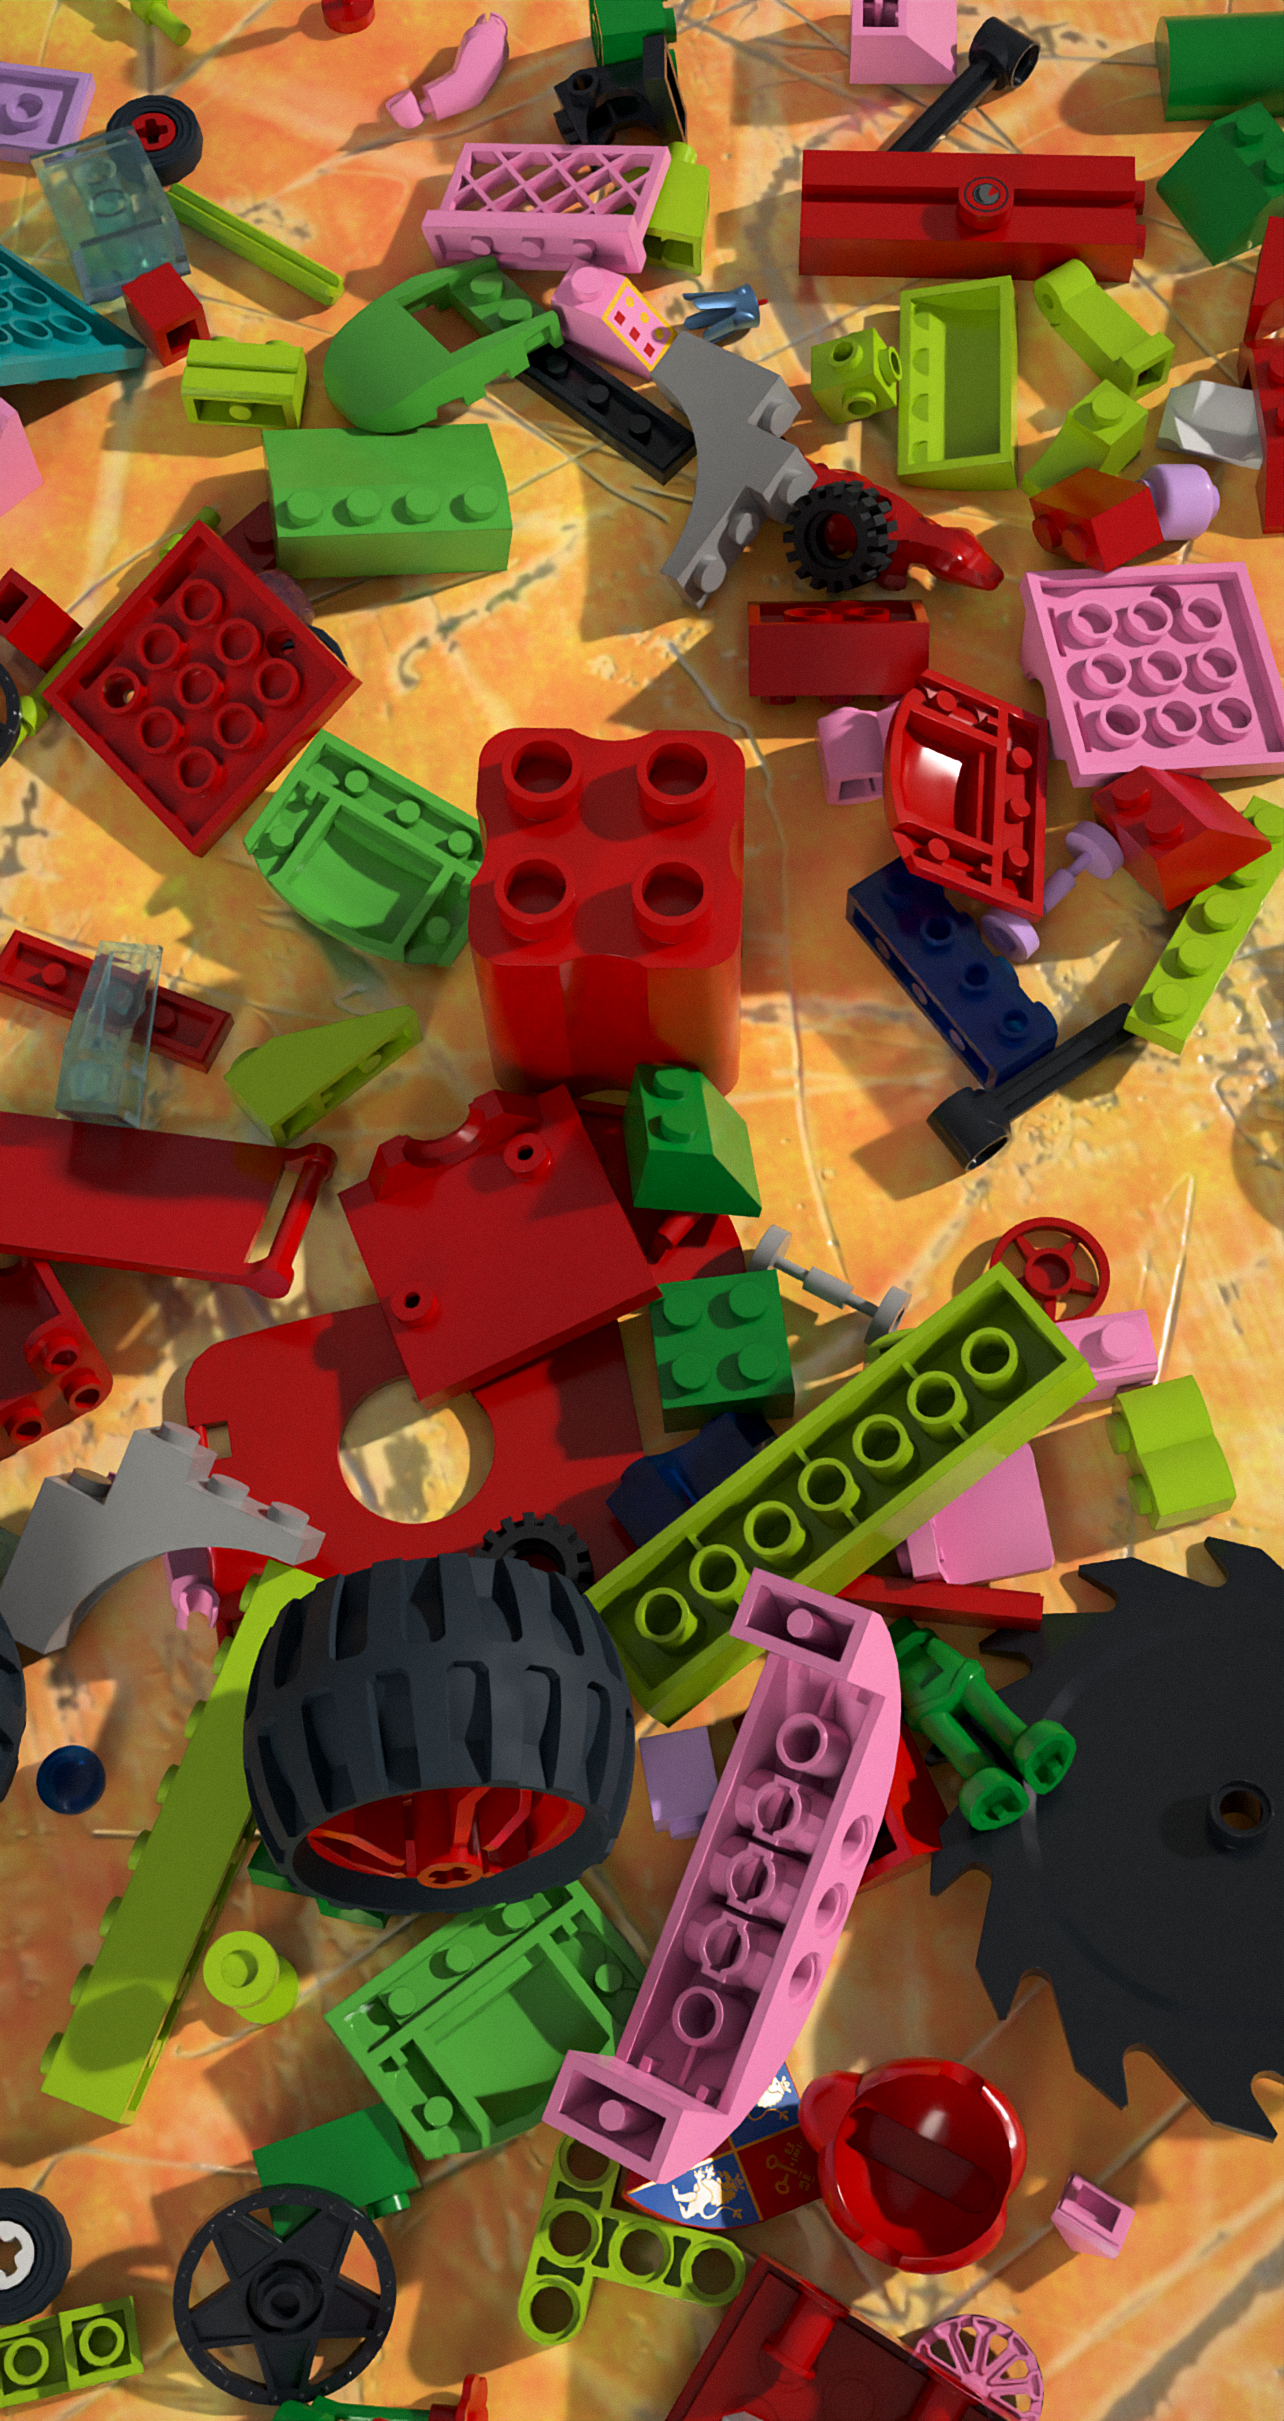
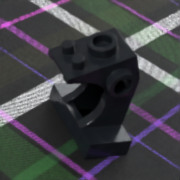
(623, 96)

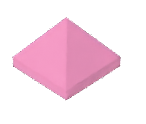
(1091, 2218)

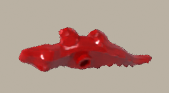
(946, 552)

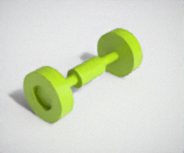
(251, 1978)

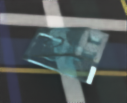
(109, 212)

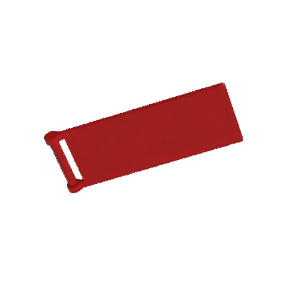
(153, 1200)

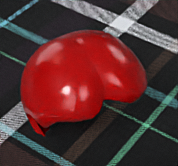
(915, 2160)

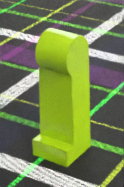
(1102, 330)

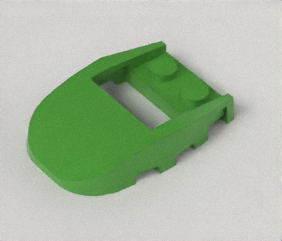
(395, 374)

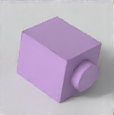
(679, 1780)

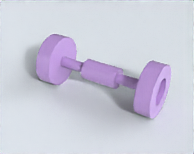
(1092, 851)

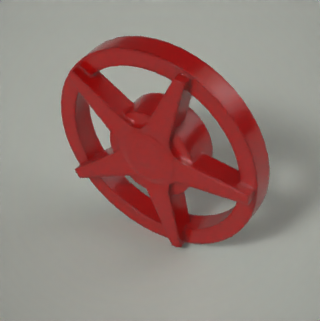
(1050, 1271)

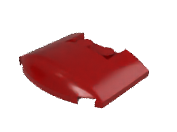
(968, 793)

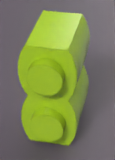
(1172, 1453)

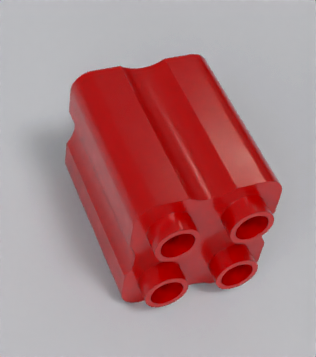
(609, 907)

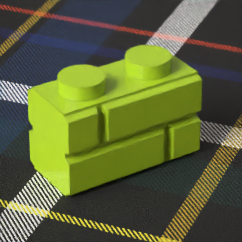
(245, 384)

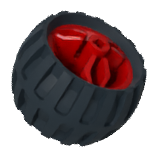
(438, 1736)

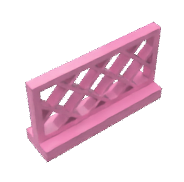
(544, 235)

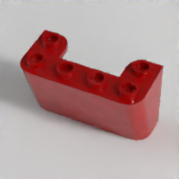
(46, 1357)

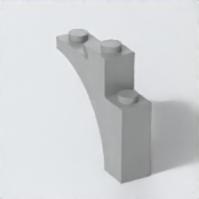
(741, 460)
(160, 1502)

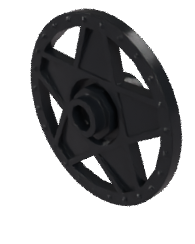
(284, 2294)

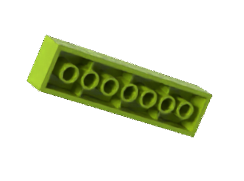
(841, 1486)

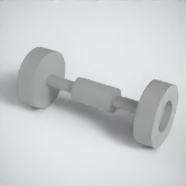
(886, 1317)

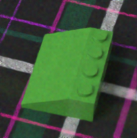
(386, 501)

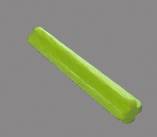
(255, 245)

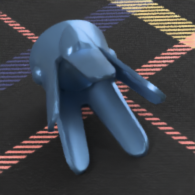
(724, 312)

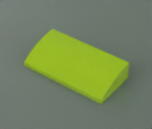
(959, 386)

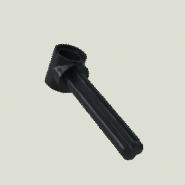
(996, 59)
(978, 1121)

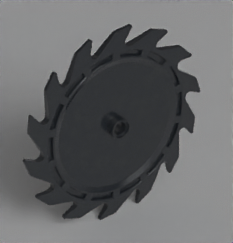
(1125, 1874)

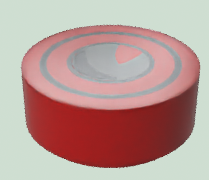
(985, 201)

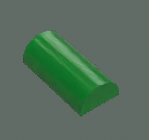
(1220, 64)

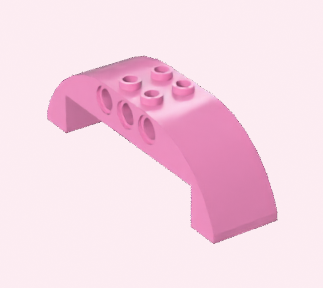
(757, 1894)

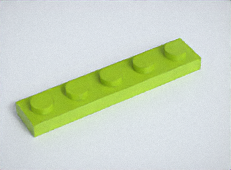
(1208, 941)

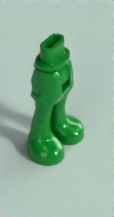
(943, 1687)

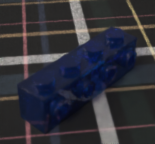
(950, 973)

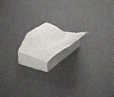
(1212, 424)

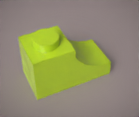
(1098, 434)

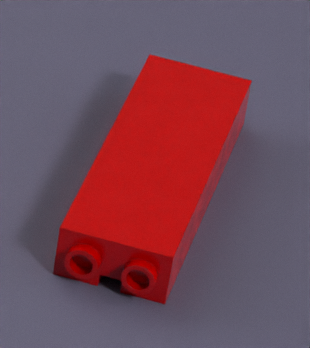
(901, 218)

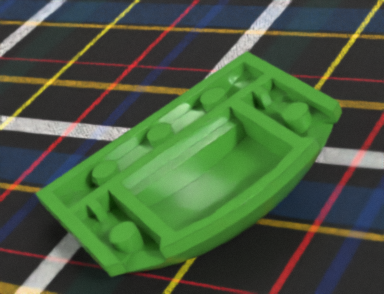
(369, 855)
(482, 2015)

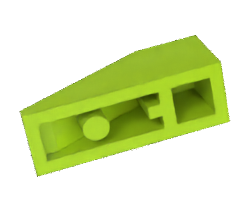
(312, 1071)

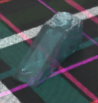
(111, 1037)

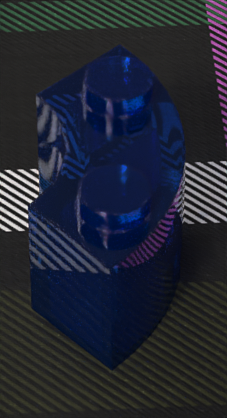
(668, 1484)

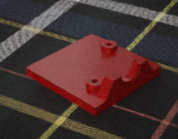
(212, 689)
(495, 1243)

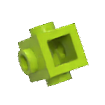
(854, 376)

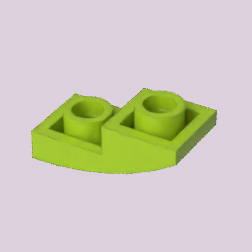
(69, 2352)

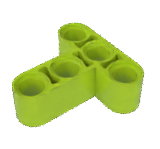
(603, 2255)

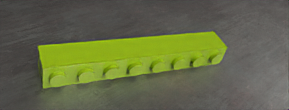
(176, 1889)

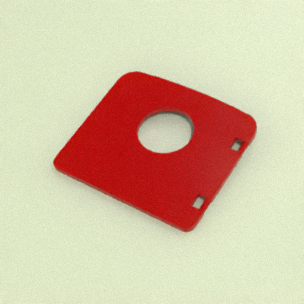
(289, 1390)

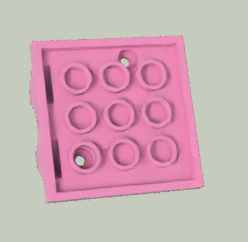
(1154, 671)

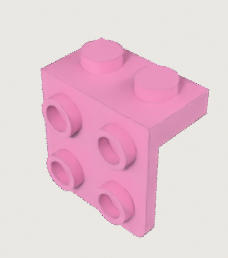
(986, 1532)

